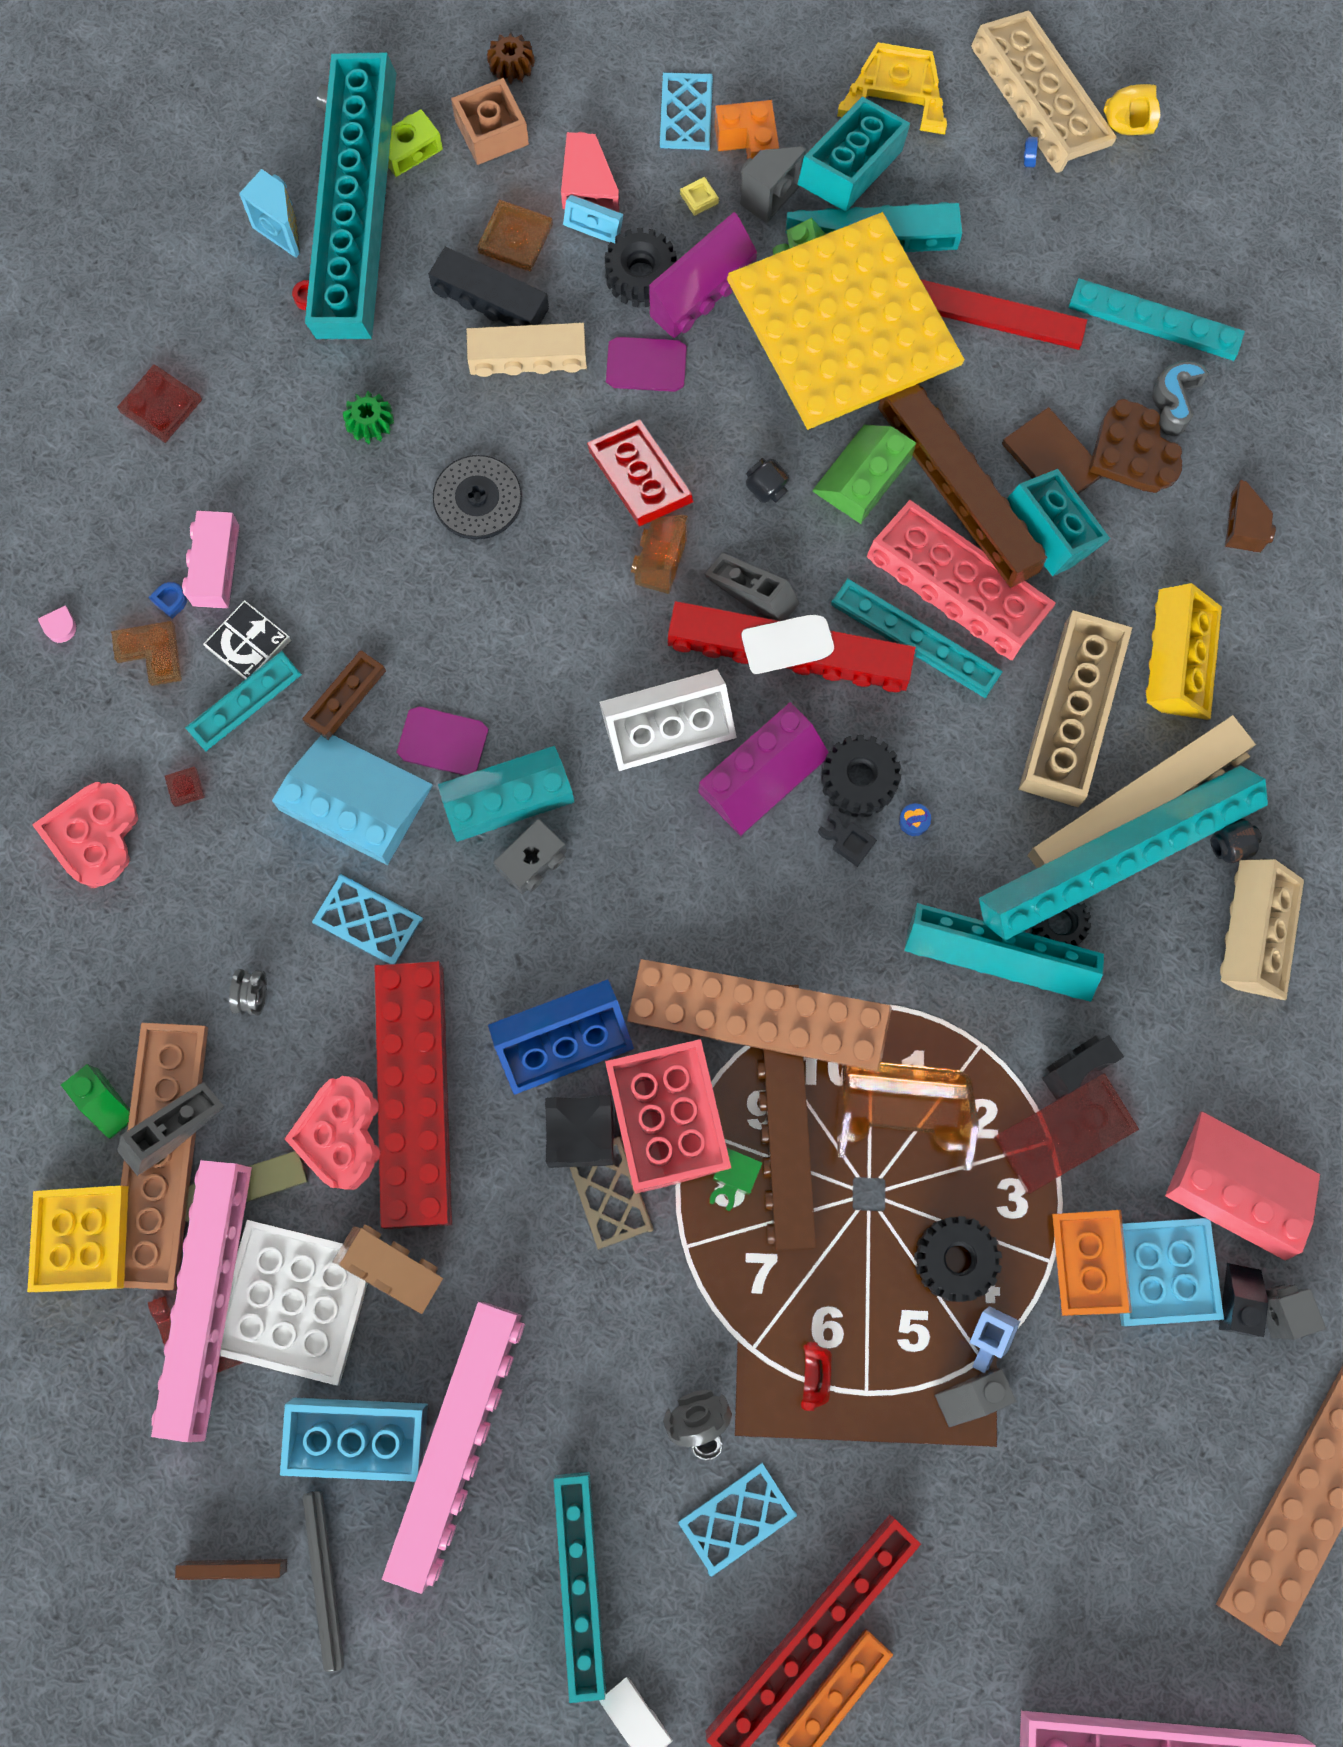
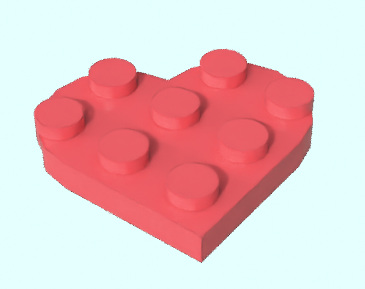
(89, 833)
(335, 1135)

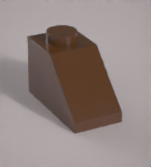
(1248, 520)

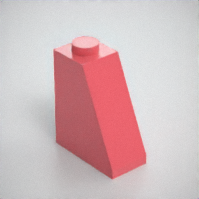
(587, 172)

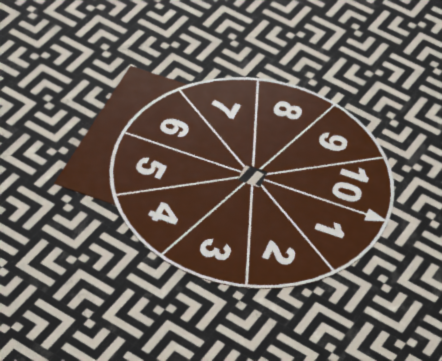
(860, 1283)

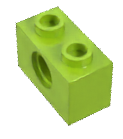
(412, 142)

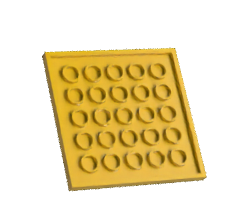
(845, 320)

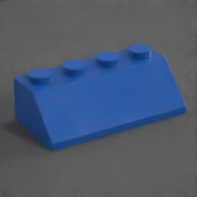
(560, 1036)

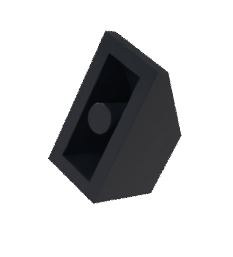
(1244, 1301)

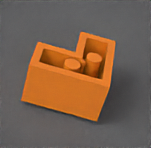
(746, 127)

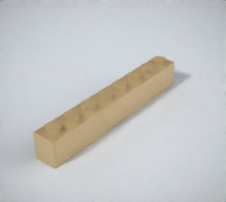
(1178, 774)

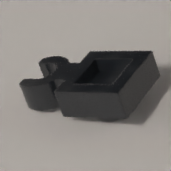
(850, 842)

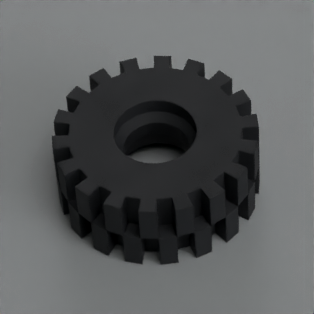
(635, 249)
(860, 798)
(933, 1265)

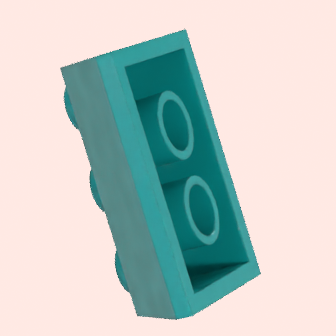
(1057, 520)

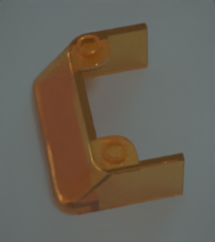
(909, 1100)

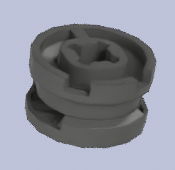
(248, 992)

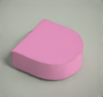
(58, 625)

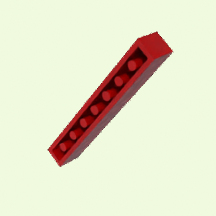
(853, 658)
(813, 1637)

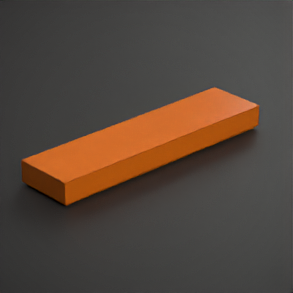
(837, 1693)

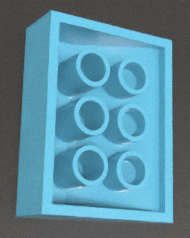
(352, 797)

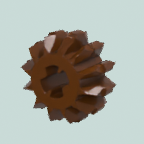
(510, 58)

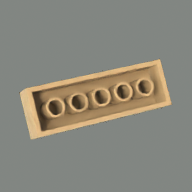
(1075, 709)

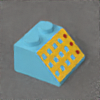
(271, 210)

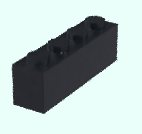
(487, 290)

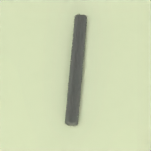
(323, 1581)

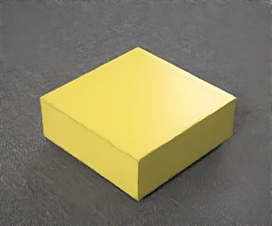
(699, 196)

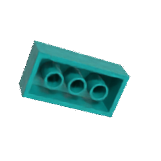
(853, 153)

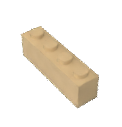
(526, 349)

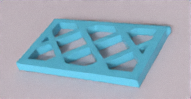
(685, 140)
(371, 945)
(709, 1509)

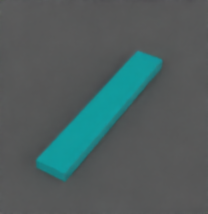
(904, 629)

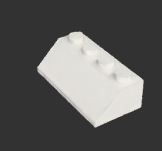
(668, 719)

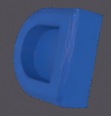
(169, 598)

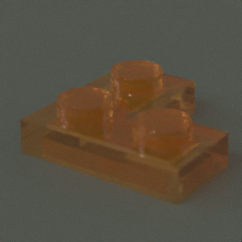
(156, 644)

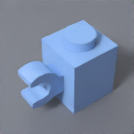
(993, 1337)

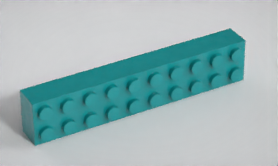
(351, 196)

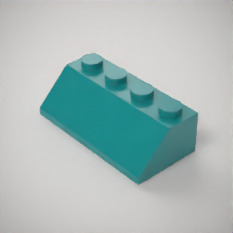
(506, 793)

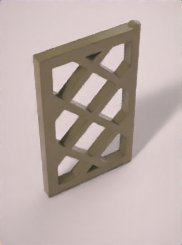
(594, 1216)

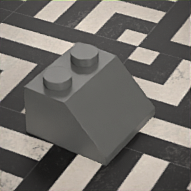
(770, 180)

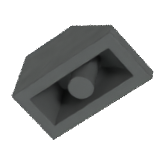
(975, 1397)

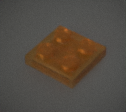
(515, 235)

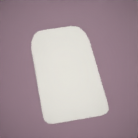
(787, 643)

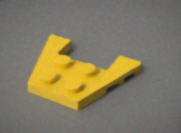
(901, 76)

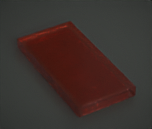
(1066, 1133)

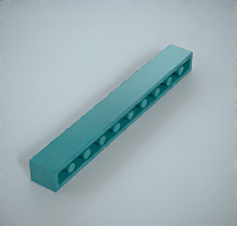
(1122, 852)

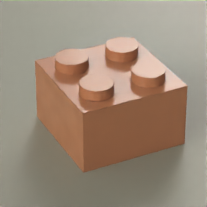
(490, 121)

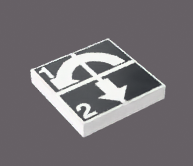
(246, 640)

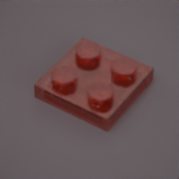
(159, 403)

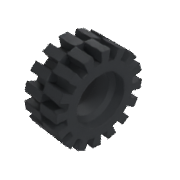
(1078, 930)

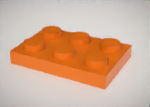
(1092, 1263)

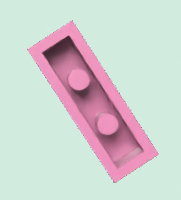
(211, 559)

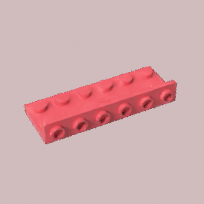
(958, 580)

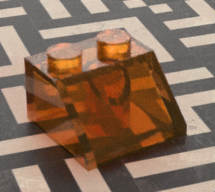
(661, 553)

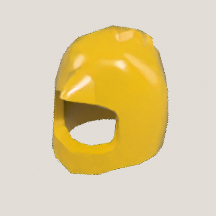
(1133, 110)

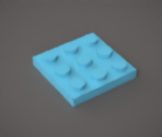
(1171, 1272)

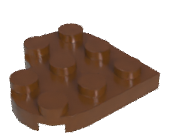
(1133, 451)

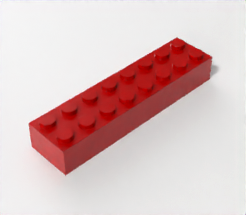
(412, 1096)

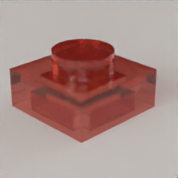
(184, 786)

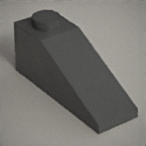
(755, 588)
(168, 1128)

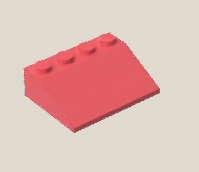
(667, 1116)
(1246, 1187)

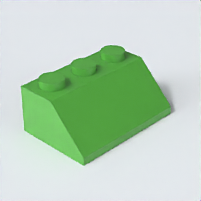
(865, 470)

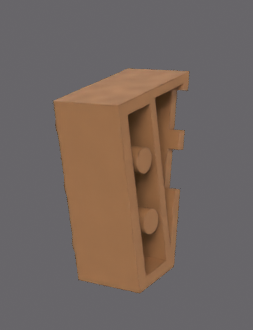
(388, 1268)

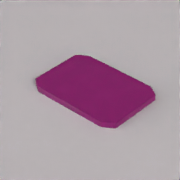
(646, 364)
(442, 741)

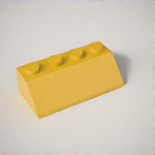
(1184, 652)

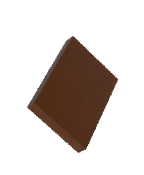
(1049, 445)

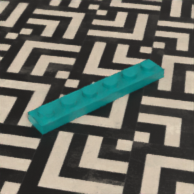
(1156, 319)

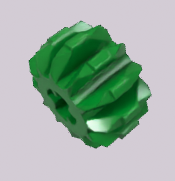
(360, 423)

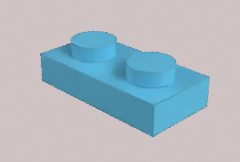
(592, 219)

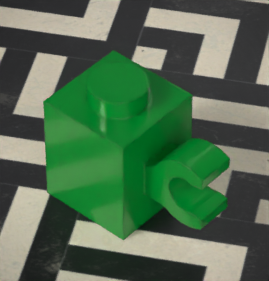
(738, 1178)

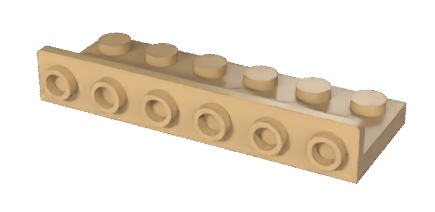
(1041, 89)

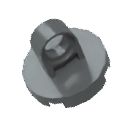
(698, 1421)

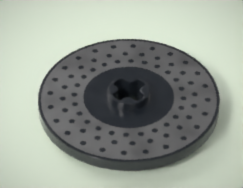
(499, 497)

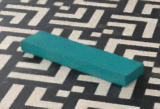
(243, 701)

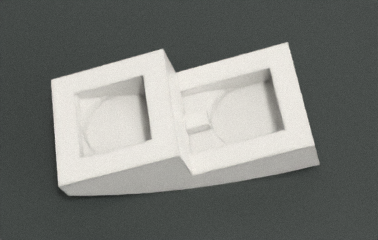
(633, 1717)

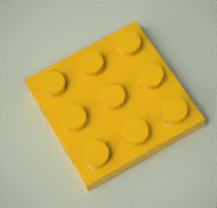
(78, 1239)

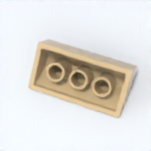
(1262, 928)

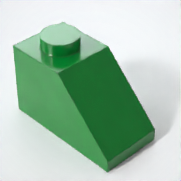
(97, 1100)

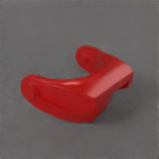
(811, 1396)

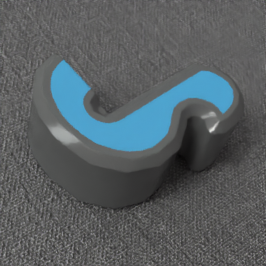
(1171, 396)

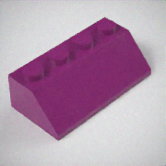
(700, 277)
(764, 769)

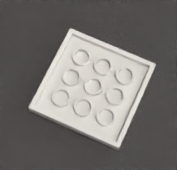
(291, 1304)

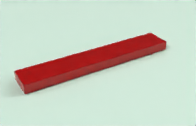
(1007, 315)

